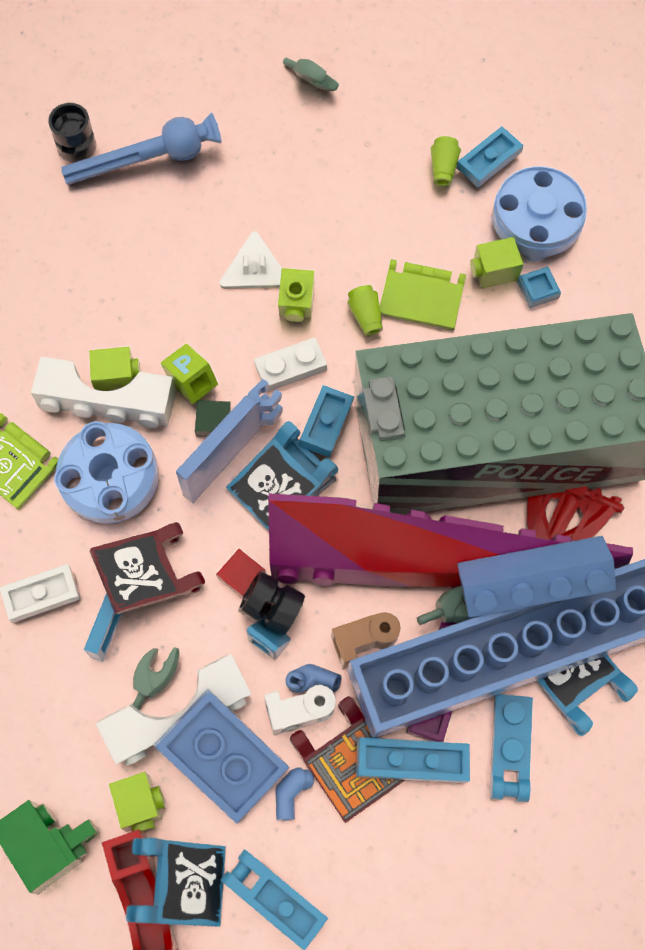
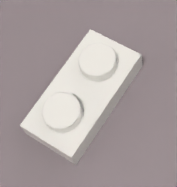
(291, 364)
(39, 593)

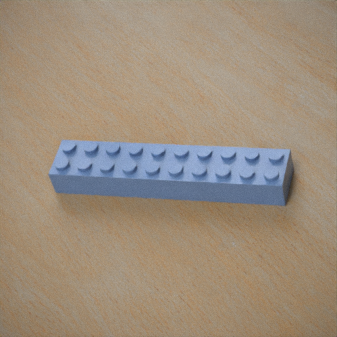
(496, 654)

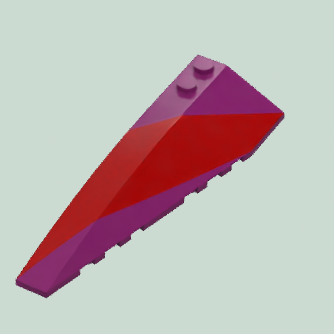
(347, 544)

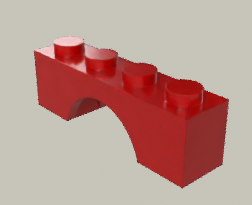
(135, 884)

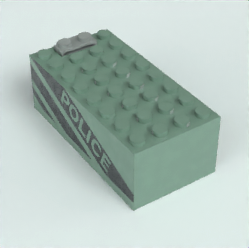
(503, 414)

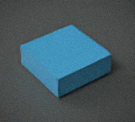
(539, 287)

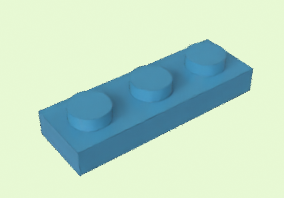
(413, 760)

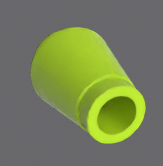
(444, 158)
(365, 307)

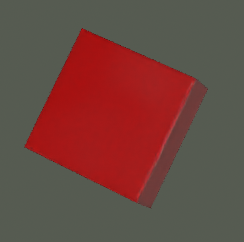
(239, 572)

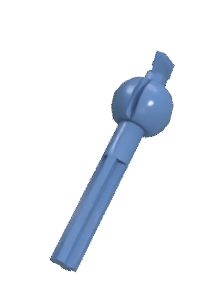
(179, 140)

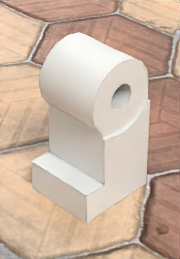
(299, 711)

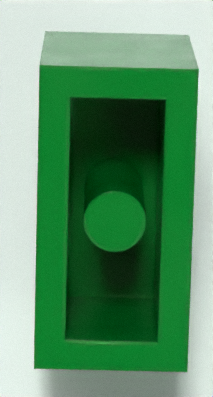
(39, 850)

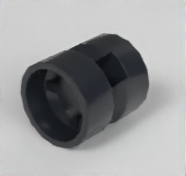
(72, 132)
(284, 603)

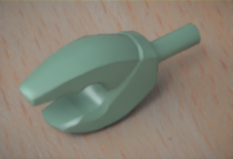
(312, 74)
(448, 608)
(149, 682)

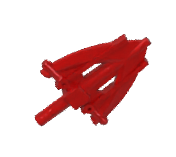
(592, 504)

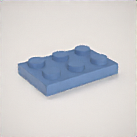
(221, 756)

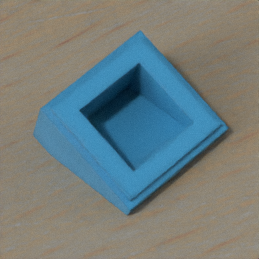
(267, 640)

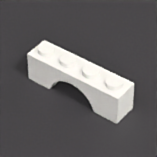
(144, 400)
(132, 731)

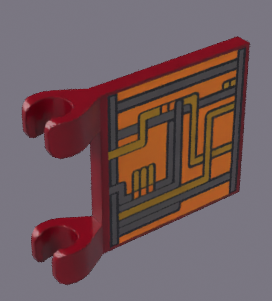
(335, 765)

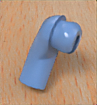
(311, 675)
(288, 789)

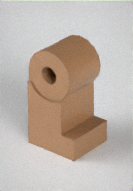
(365, 634)

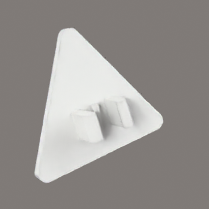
(253, 266)

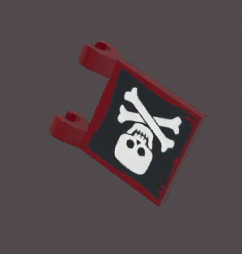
(139, 571)

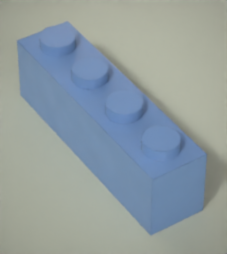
(537, 576)

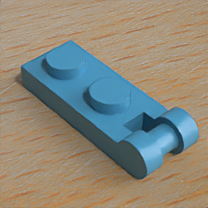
(511, 747)
(276, 900)

